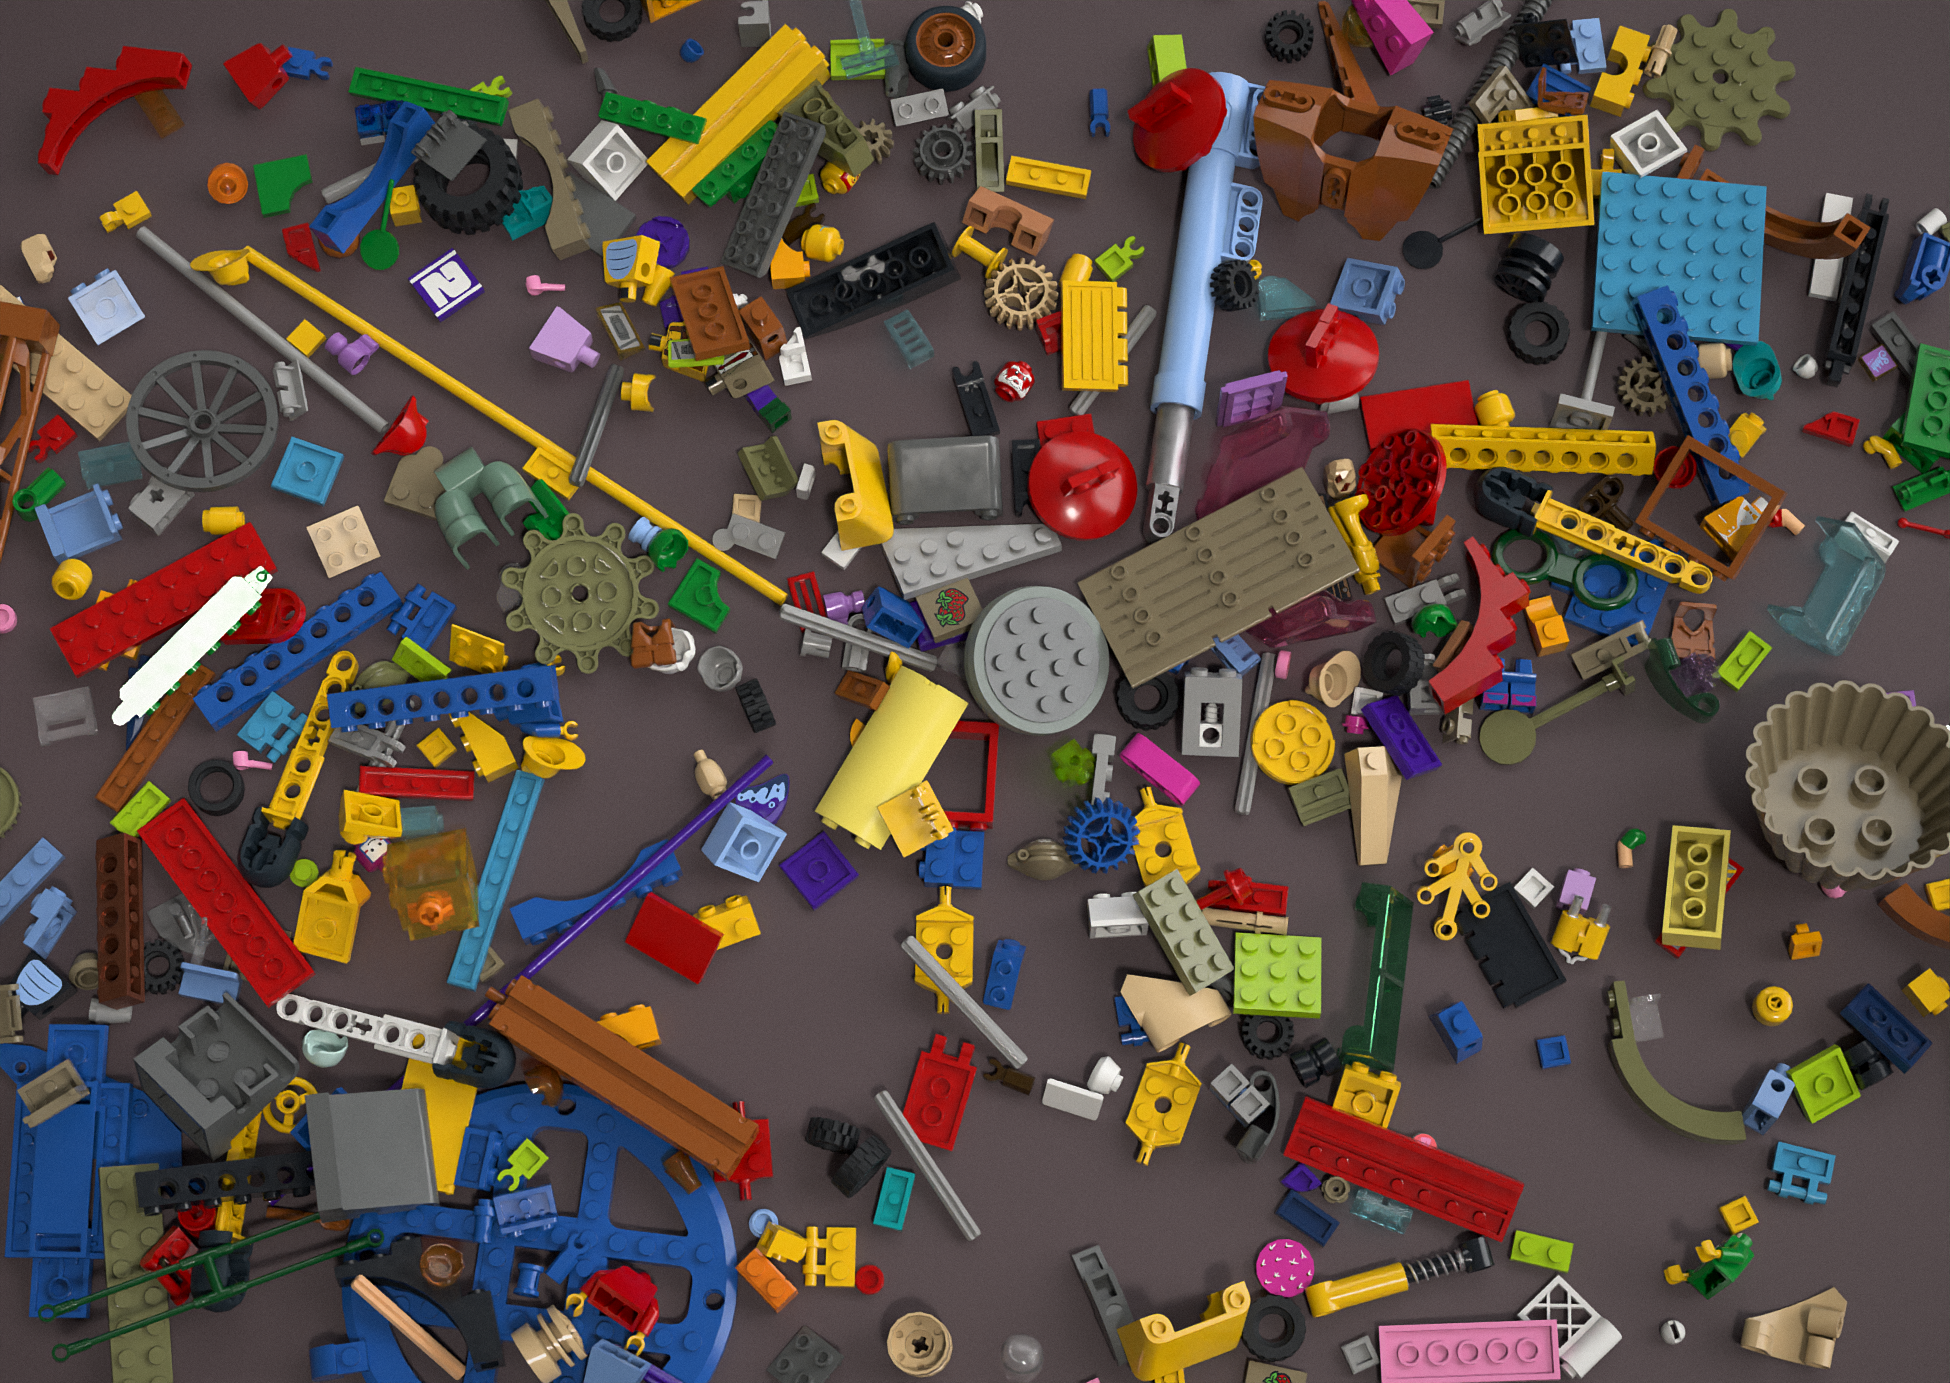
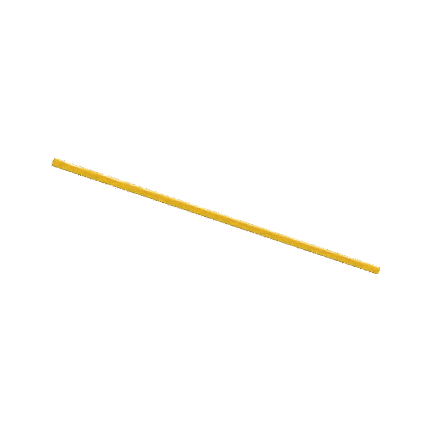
(512, 424)

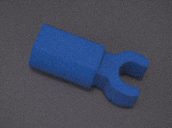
(1099, 110)
(566, 1260)

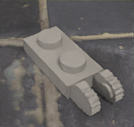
(1406, 603)
(366, 744)

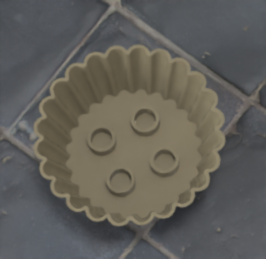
(1851, 785)

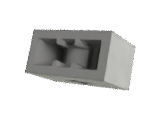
(158, 514)

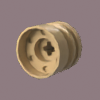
(915, 1328)
(549, 1344)

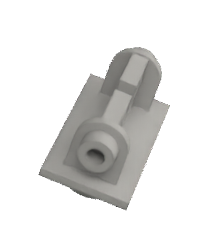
(1471, 30)
(919, 107)
(963, 113)
(292, 398)

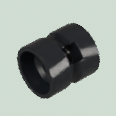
(1860, 1055)
(1315, 1062)

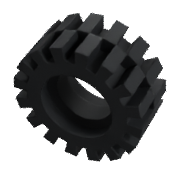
(1289, 51)
(1224, 289)
(755, 705)
(174, 973)
(1262, 1049)
(832, 1135)

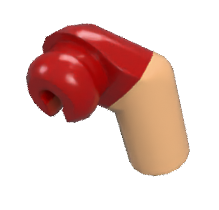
(1786, 519)

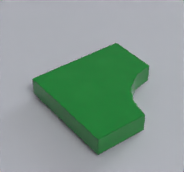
(279, 182)
(699, 597)

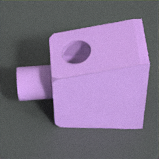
(564, 343)

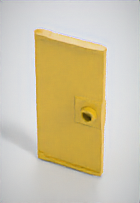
(448, 1110)

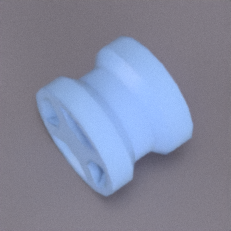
(643, 533)

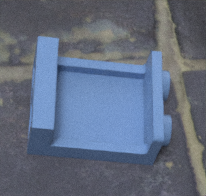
(80, 525)

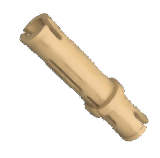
(1246, 921)

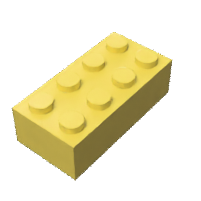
(1696, 887)

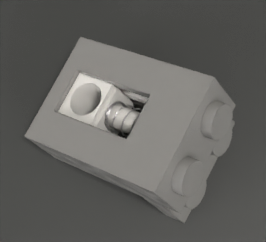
(1211, 688)

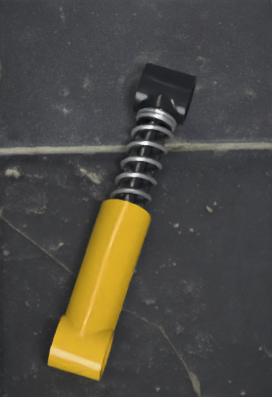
(1394, 1278)

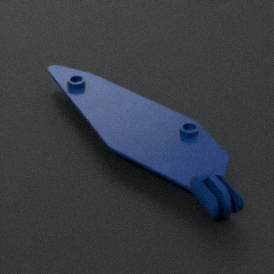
(151, 1132)

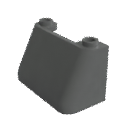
(945, 477)

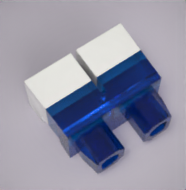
(374, 120)

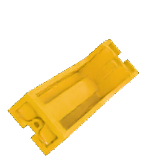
(741, 108)

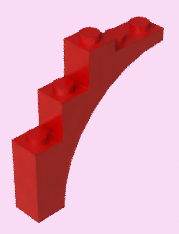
(100, 89)
(1478, 664)

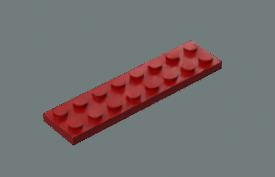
(158, 601)
(228, 902)

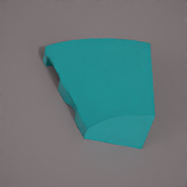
(529, 213)

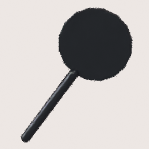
(1425, 249)

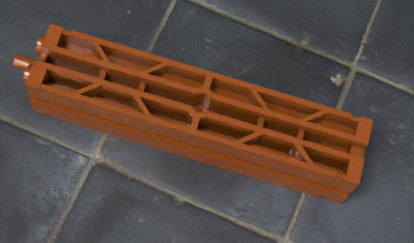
(622, 1076)

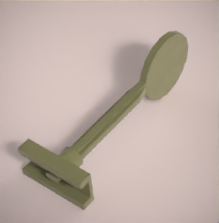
(1511, 736)

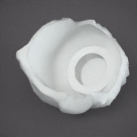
(684, 650)

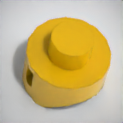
(637, 392)

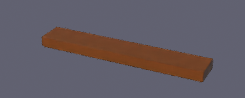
(152, 740)

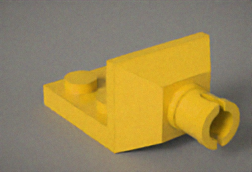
(331, 911)

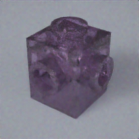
(1697, 674)

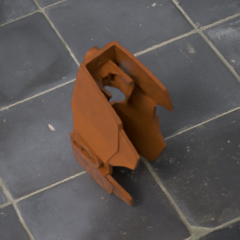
(1372, 192)

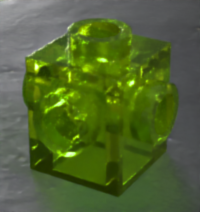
(1070, 755)

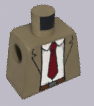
(740, 373)

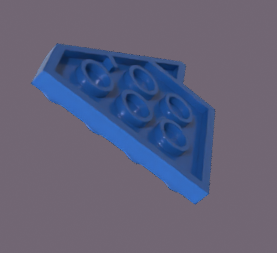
(1609, 582)

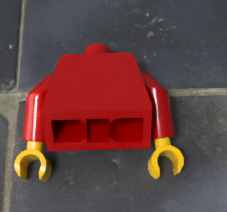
(624, 1298)

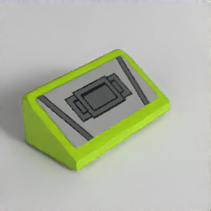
(681, 355)

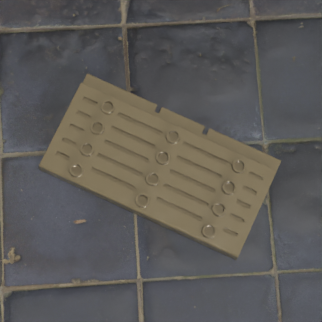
(1218, 577)

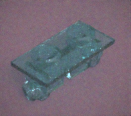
(1369, 1207)

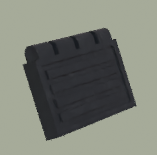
(1512, 947)

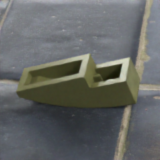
(989, 149)

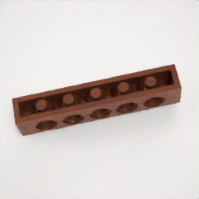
(120, 921)

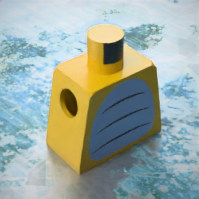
(630, 264)

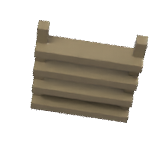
(52, 1093)

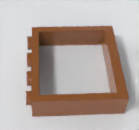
(1675, 543)

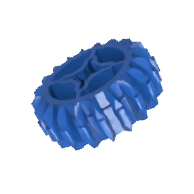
(1100, 856)

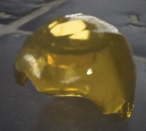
(1354, 29)

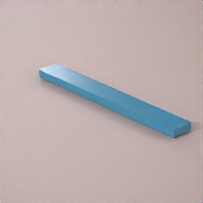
(496, 879)

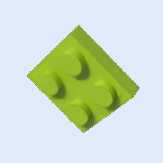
(1823, 1084)

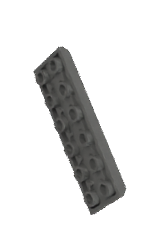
(774, 195)

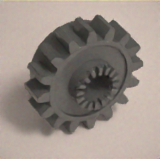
(938, 141)

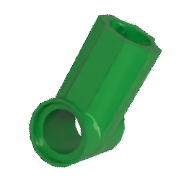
(40, 492)

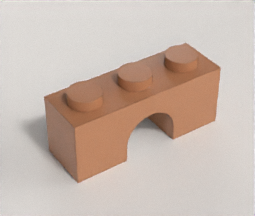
(993, 210)

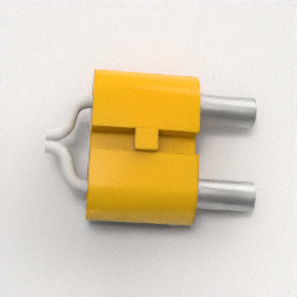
(1580, 933)

